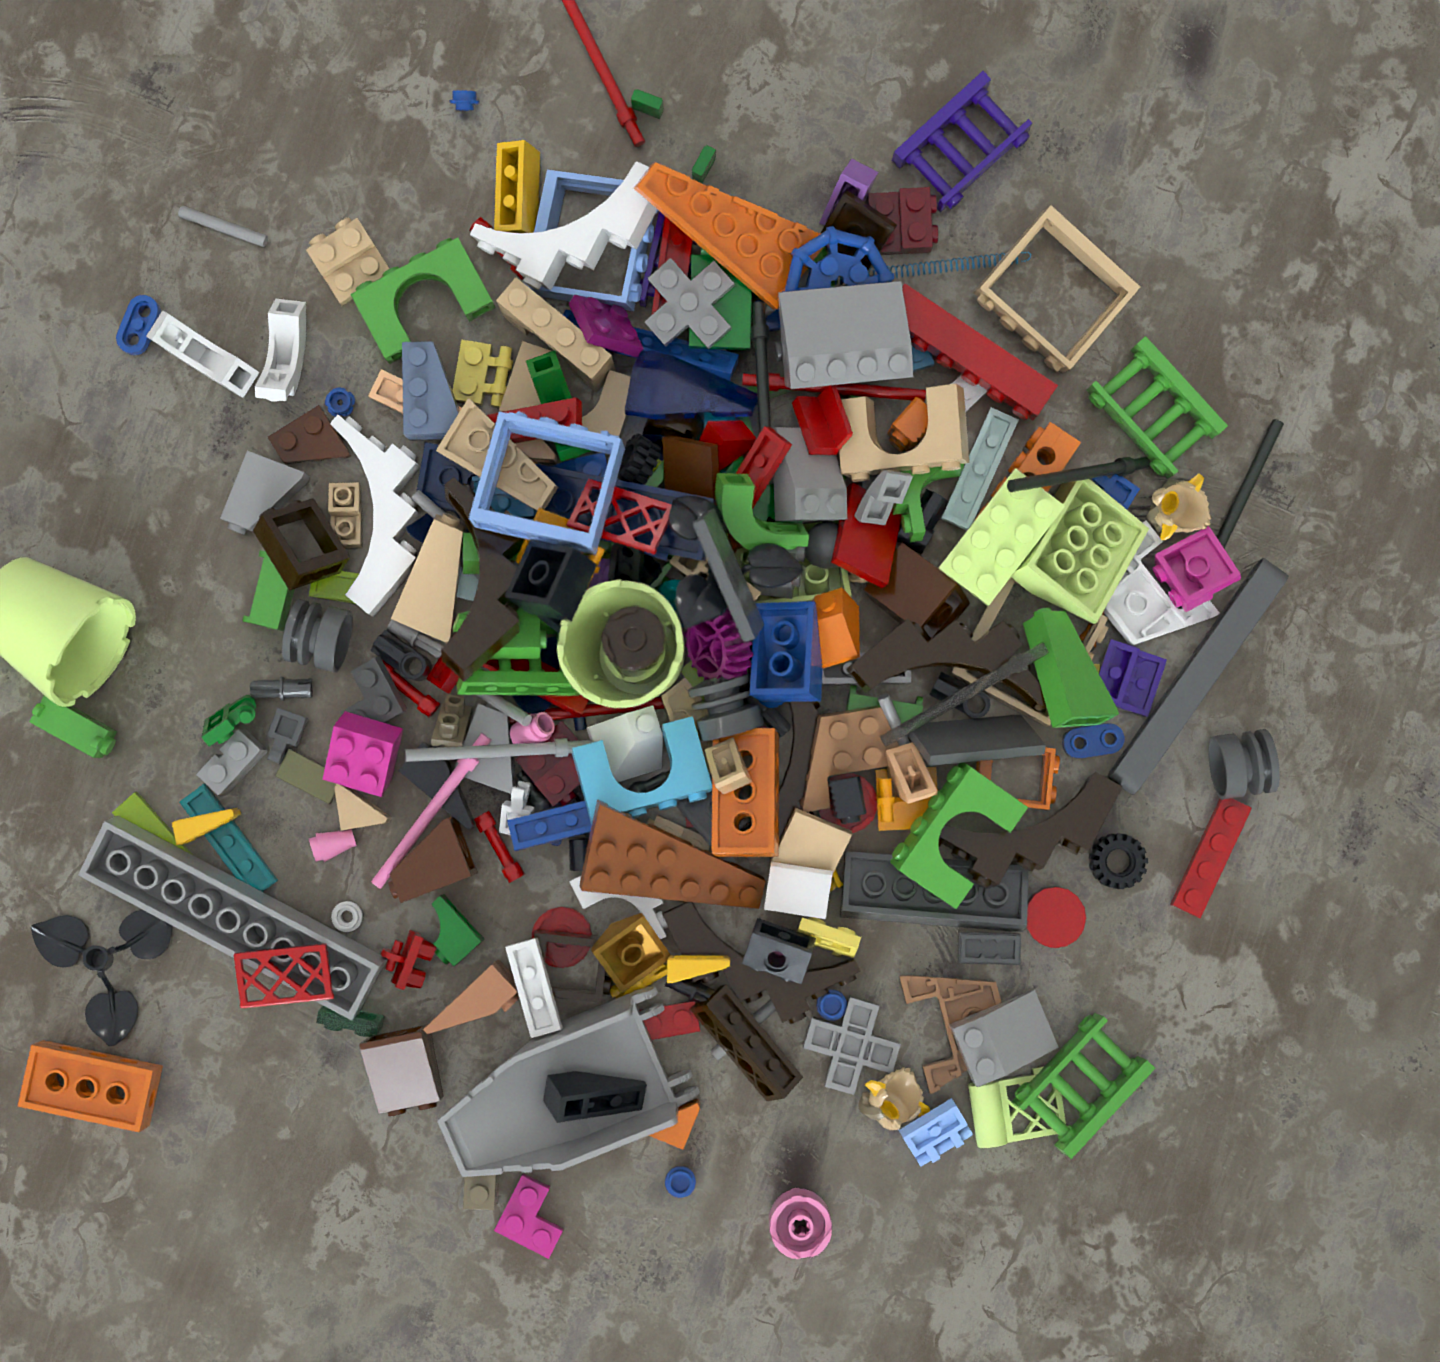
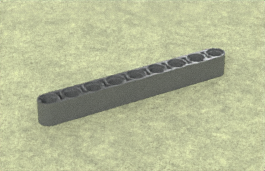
(1197, 676)

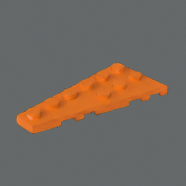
(736, 233)

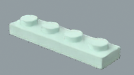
(980, 471)

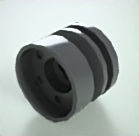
(311, 633)
(725, 708)
(1243, 764)

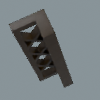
(747, 1044)

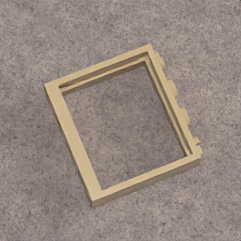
(1091, 257)
(1095, 634)

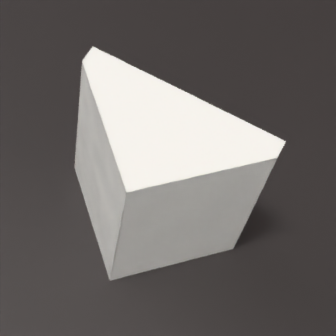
(798, 890)

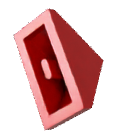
(731, 437)

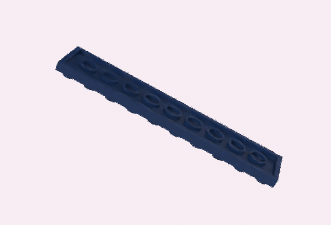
(438, 470)

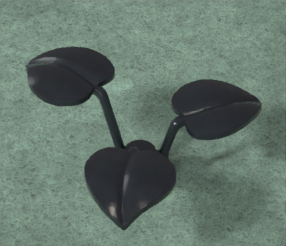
(702, 599)
(63, 938)

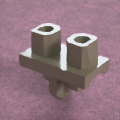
(452, 722)

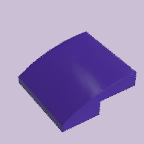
(1131, 676)

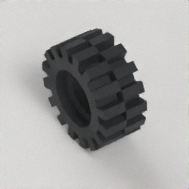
(638, 460)
(1131, 874)

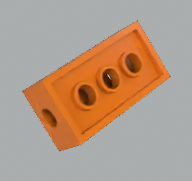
(1052, 446)
(761, 806)
(75, 1100)

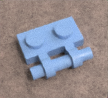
(936, 1132)

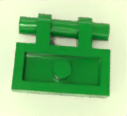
(221, 724)

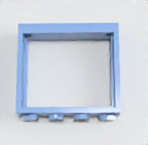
(548, 218)
(548, 430)

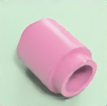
(537, 731)

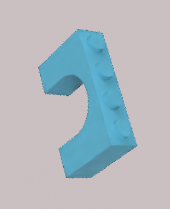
(686, 779)

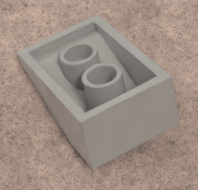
(808, 484)
(1003, 1038)

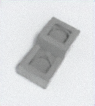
(880, 497)

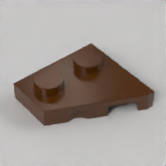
(309, 439)

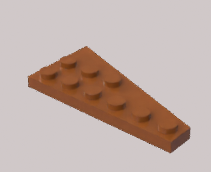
(652, 863)

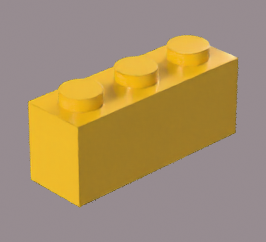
(516, 187)

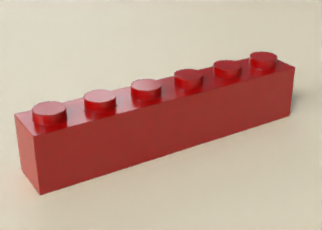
(975, 357)

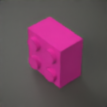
(362, 753)

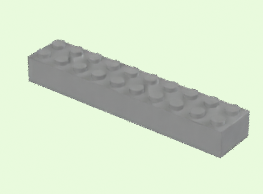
(226, 911)

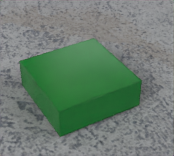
(647, 103)
(703, 164)

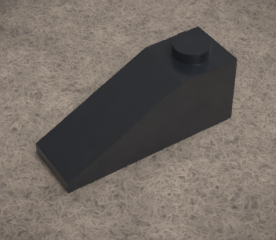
(430, 777)
(591, 1095)

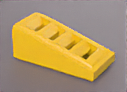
(191, 828)
(689, 966)

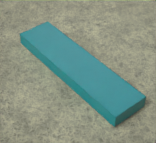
(230, 842)

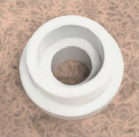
(337, 916)

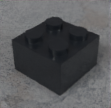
(550, 580)

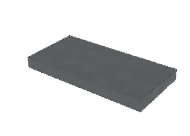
(728, 575)
(977, 740)

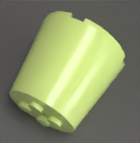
(61, 629)
(587, 664)

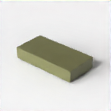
(306, 775)

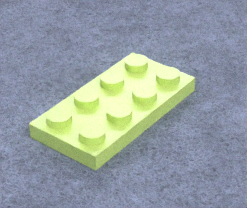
(1000, 539)

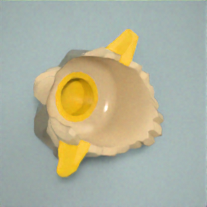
(1179, 507)
(893, 1100)

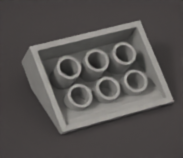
(844, 335)

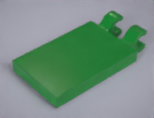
(733, 307)

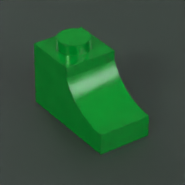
(456, 934)

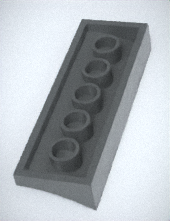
(882, 893)

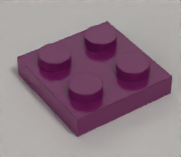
(605, 325)

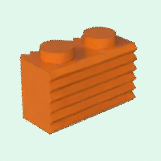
(909, 426)

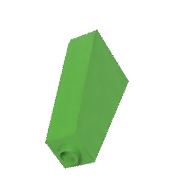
(1067, 674)

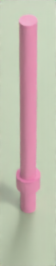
(428, 814)

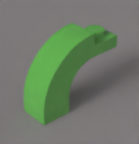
(734, 501)
(913, 518)

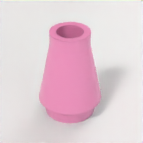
(330, 844)

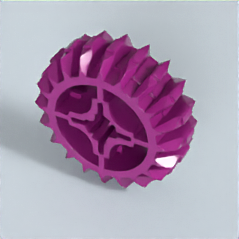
(718, 648)

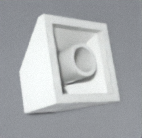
(631, 743)

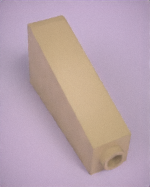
(432, 586)

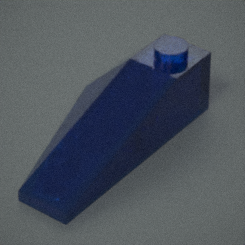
(670, 385)

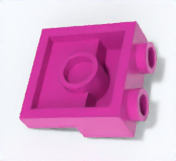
(1195, 569)

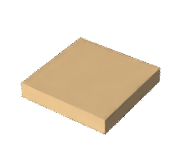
(812, 842)

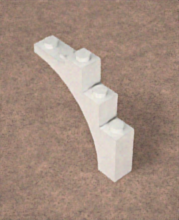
(580, 243)
(387, 474)

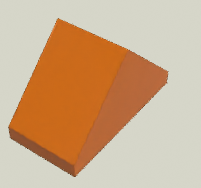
(679, 1133)

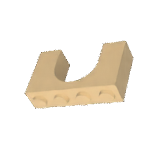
(533, 314)
(606, 415)
(942, 445)

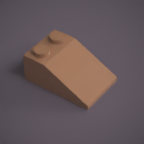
(484, 997)

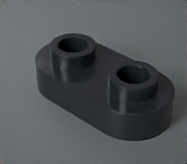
(626, 562)

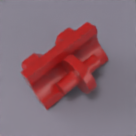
(405, 973)

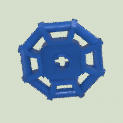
(835, 263)

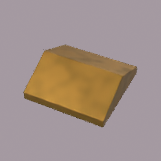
(629, 951)

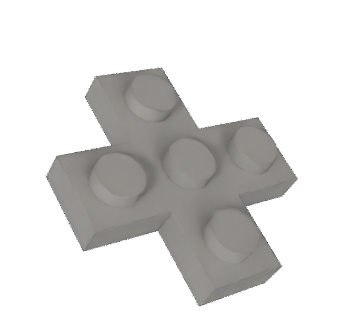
(689, 303)
(851, 1045)

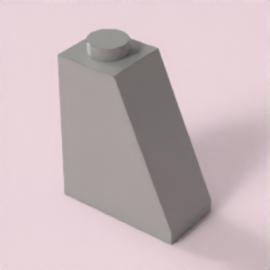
(259, 487)
(492, 771)

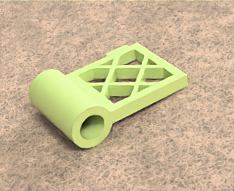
(993, 1117)

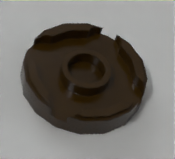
(634, 638)

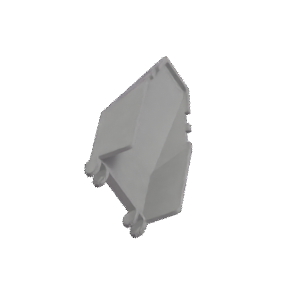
(509, 1127)

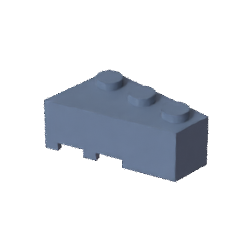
(427, 393)

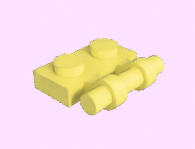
(473, 369)
(839, 941)

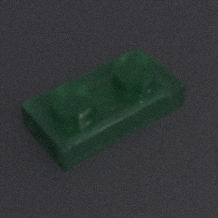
(364, 1024)

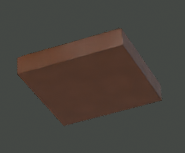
(690, 466)

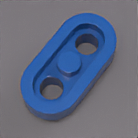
(135, 325)
(1093, 740)

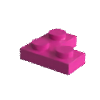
(521, 1220)

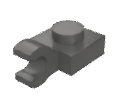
(286, 730)

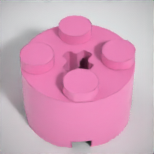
(803, 1241)

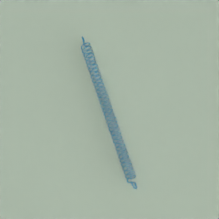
(940, 268)

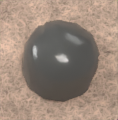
(821, 544)

